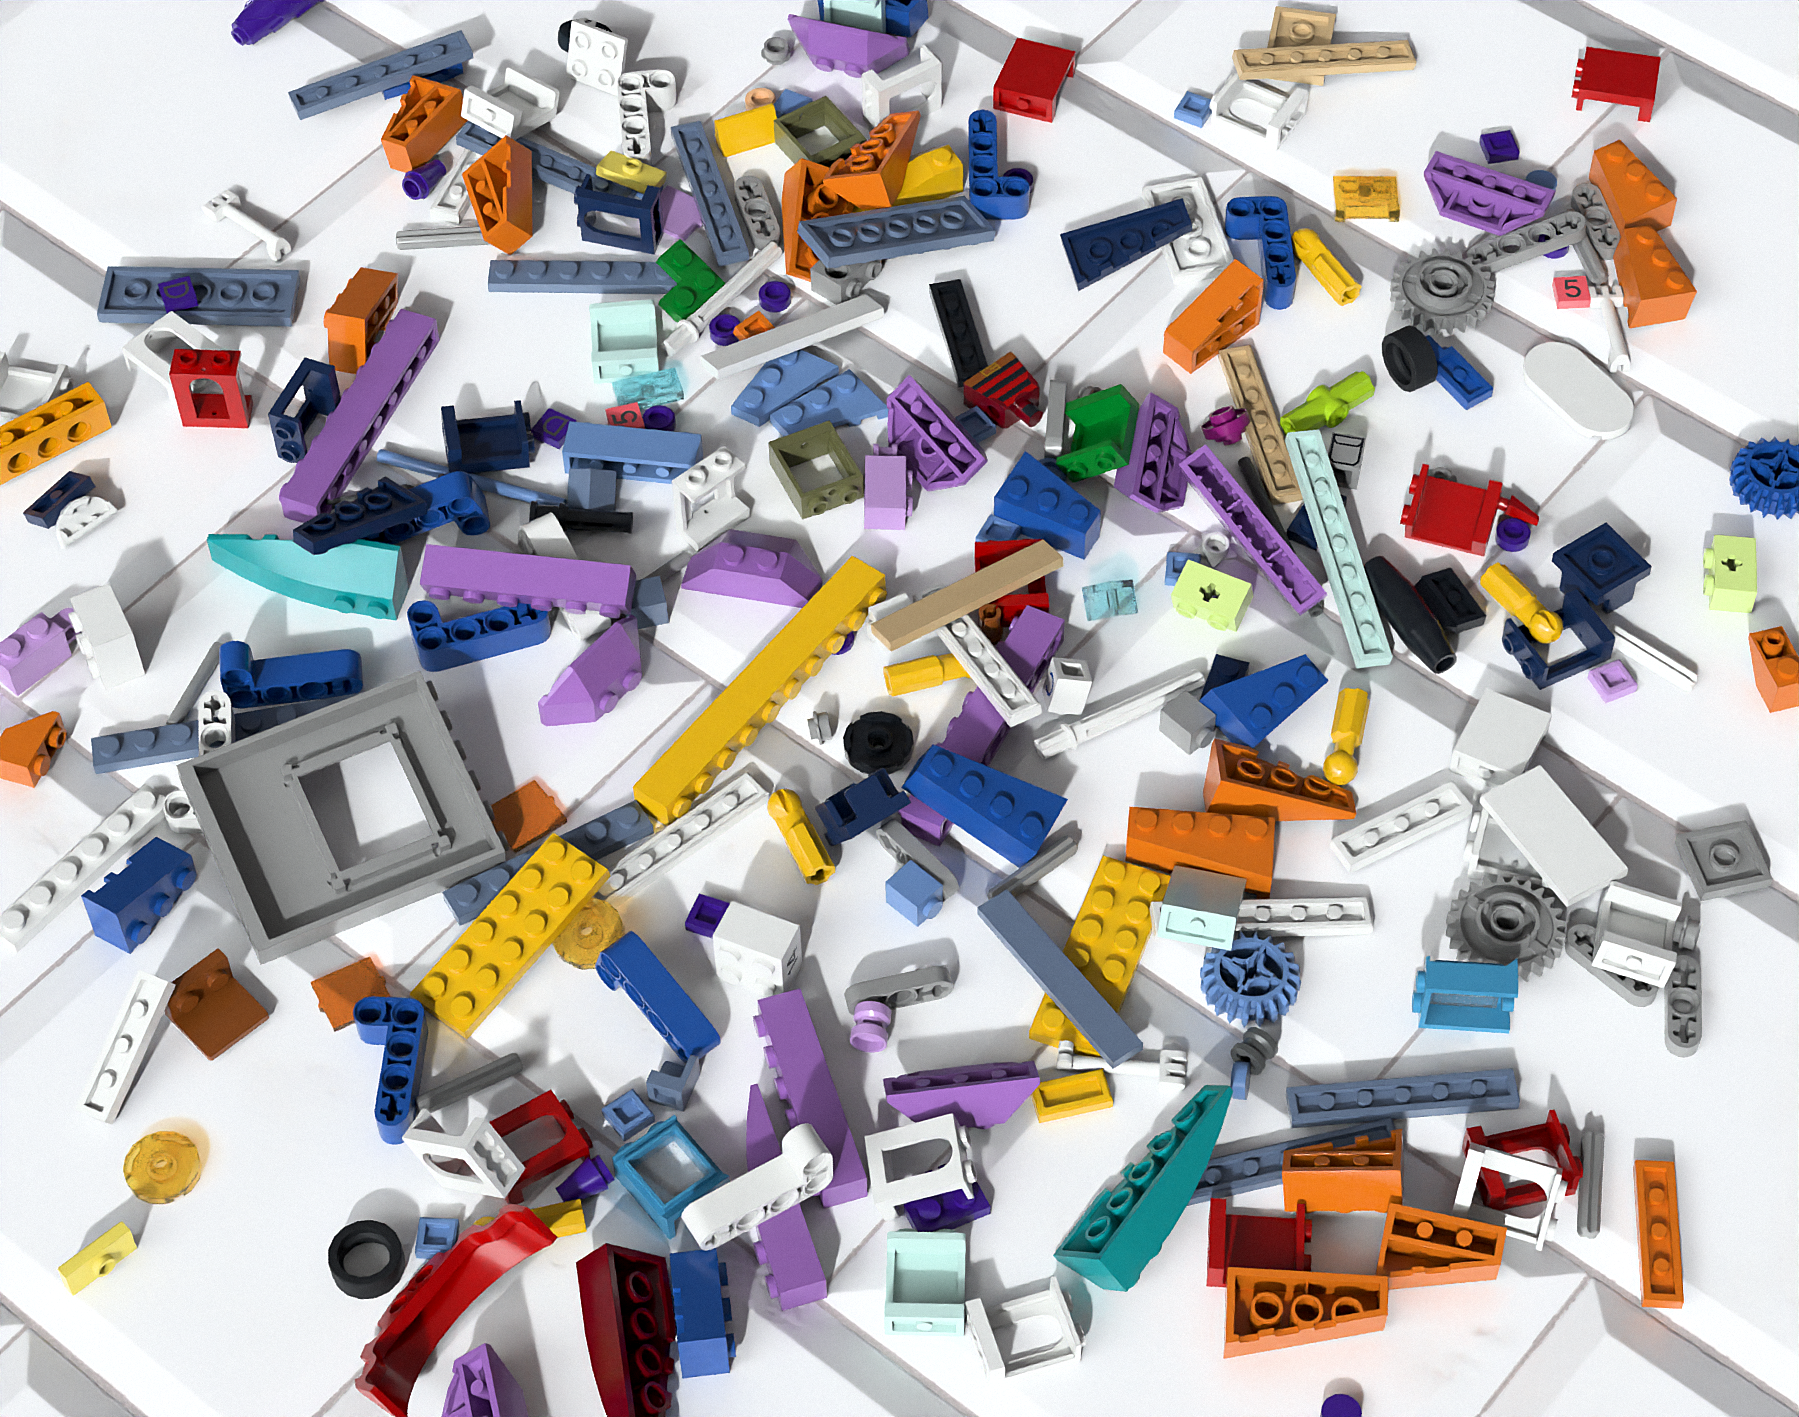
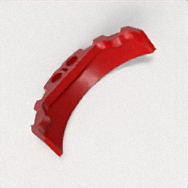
(438, 1297)

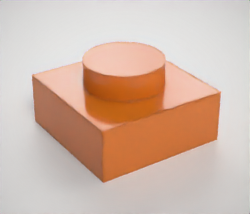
(752, 326)

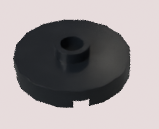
(875, 730)

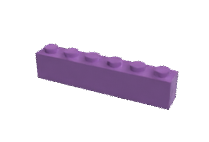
(528, 580)
(809, 1089)

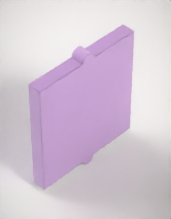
(679, 213)

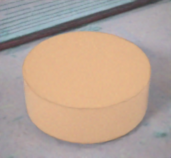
(759, 97)

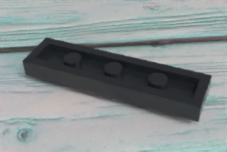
(958, 329)

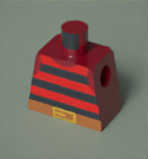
(1005, 393)

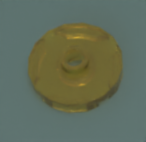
(582, 949)
(167, 1182)

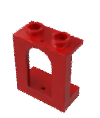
(210, 410)
(1011, 605)
(1549, 1137)
(572, 1147)

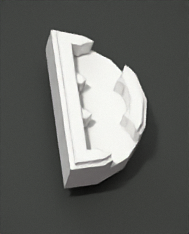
(81, 517)

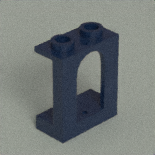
(646, 210)
(321, 397)
(1585, 624)

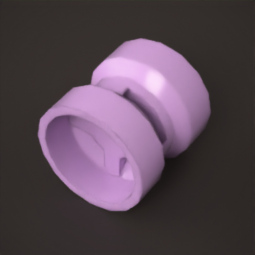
(870, 1027)

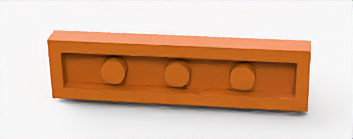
(1658, 1234)

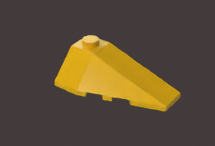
(930, 177)

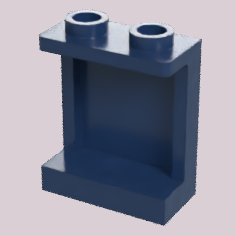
(487, 442)

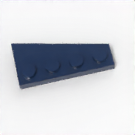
(1117, 242)
(367, 515)

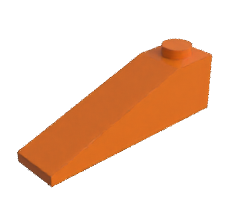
(878, 166)
(806, 199)
(1250, 786)

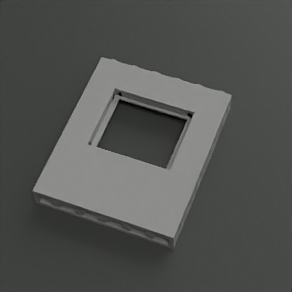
(275, 848)

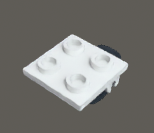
(593, 53)

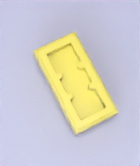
(630, 172)
(97, 1258)

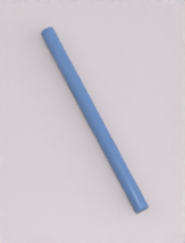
(483, 483)

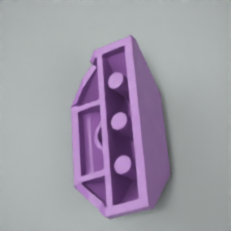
(847, 47)
(1483, 195)
(931, 438)
(1156, 451)
(754, 569)
(596, 678)
(973, 1093)
(483, 1387)

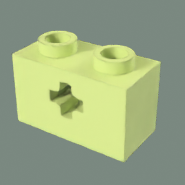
(1731, 573)
(1201, 583)

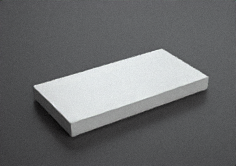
(1205, 249)
(1553, 835)

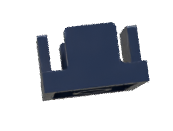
(1601, 568)
(860, 807)

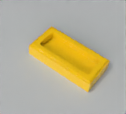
(1071, 1096)

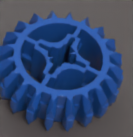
(1754, 476)

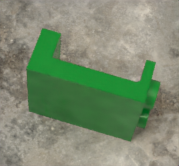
(1101, 434)

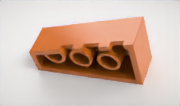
(1204, 842)
(1298, 1308)

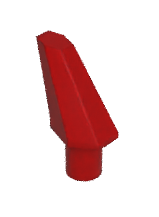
(1516, 509)

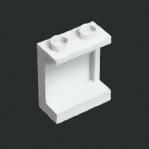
(513, 107)
(28, 388)
(1499, 739)
(1496, 854)
(1636, 934)

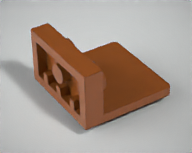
(213, 1006)

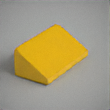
(745, 130)

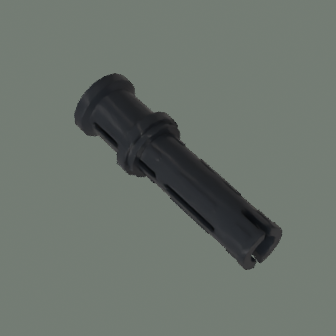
(584, 519)

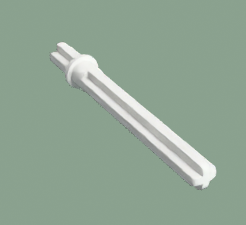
(689, 329)
(1070, 735)

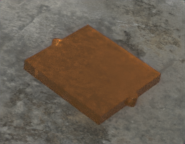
(526, 816)
(344, 988)

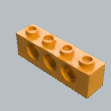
(51, 430)

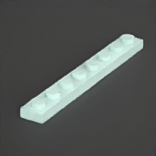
(1338, 549)

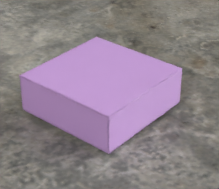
(1612, 681)

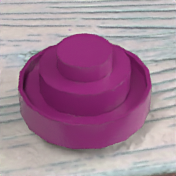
(1226, 425)

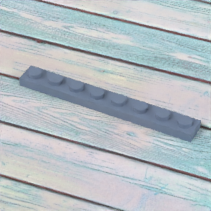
(182, 739)

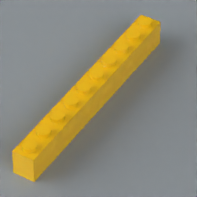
(759, 692)

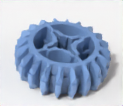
(1260, 996)

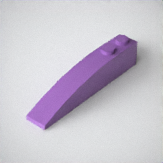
(1251, 530)
(785, 1238)

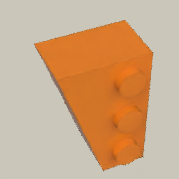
(502, 194)

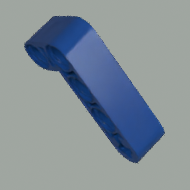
(992, 195)
(1268, 223)
(448, 499)
(474, 636)
(287, 678)
(658, 996)
(395, 1070)

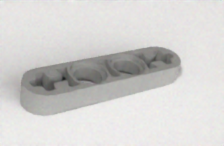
(1528, 246)

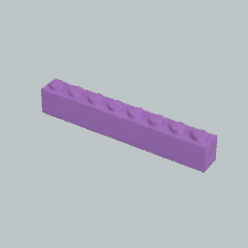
(360, 416)
(980, 727)

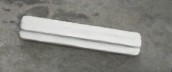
(1653, 659)

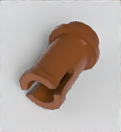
(990, 623)

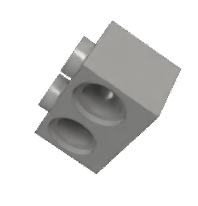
(843, 282)

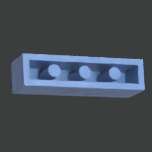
(631, 452)

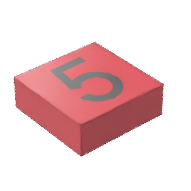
(1571, 292)
(625, 415)

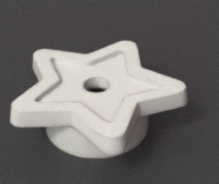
(1218, 541)

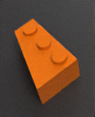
(423, 124)
(1631, 189)
(1651, 279)
(358, 316)
(1215, 318)
(1345, 1177)
(1437, 1249)

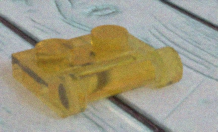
(1365, 198)

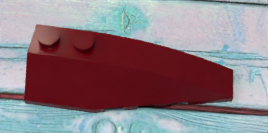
(628, 1329)

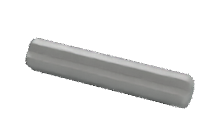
(439, 238)
(1590, 260)
(1036, 868)
(470, 1083)
(1590, 1185)

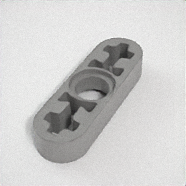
(758, 202)
(1598, 209)
(1055, 419)
(906, 847)
(1583, 956)
(902, 989)
(1673, 1018)

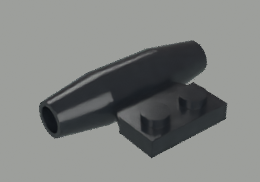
(1424, 610)

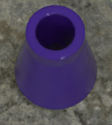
(422, 180)
(586, 1180)

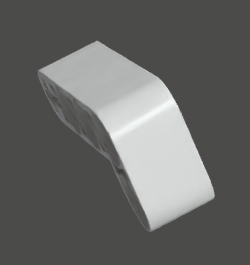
(637, 96)
(547, 538)
(208, 733)
(762, 1192)

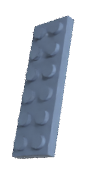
(895, 231)
(223, 295)

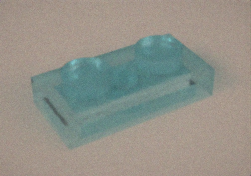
(649, 389)

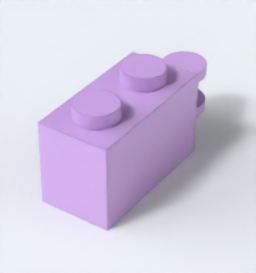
(886, 489)
(35, 650)

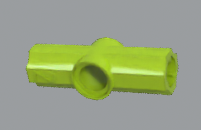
(1329, 404)

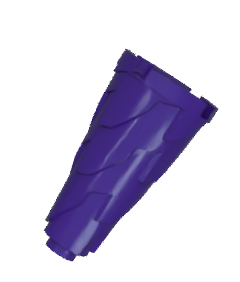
(267, 16)

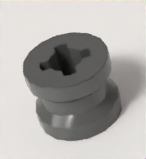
(1255, 1048)

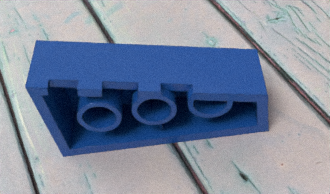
(985, 803)

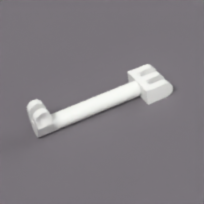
(229, 208)
(1607, 303)
(1169, 1069)

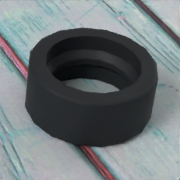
(1409, 358)
(354, 1235)

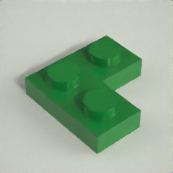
(694, 281)

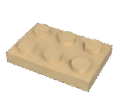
(1301, 28)

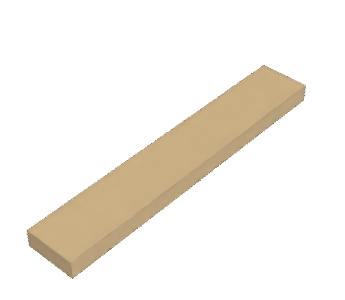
(1323, 59)
(1264, 429)
(966, 595)

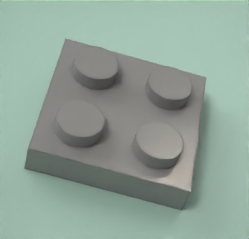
(1723, 860)

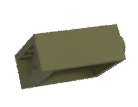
(816, 115)
(818, 441)

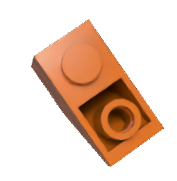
(1775, 668)
(29, 747)

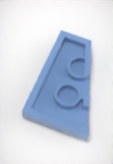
(781, 383)
(840, 400)

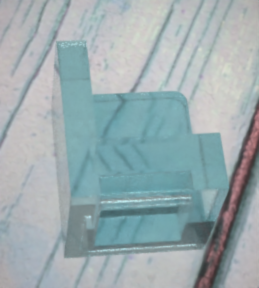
(1109, 599)

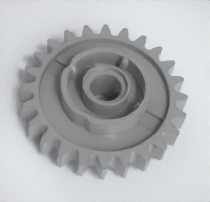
(1442, 291)
(1534, 926)

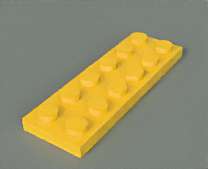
(510, 935)
(1105, 944)

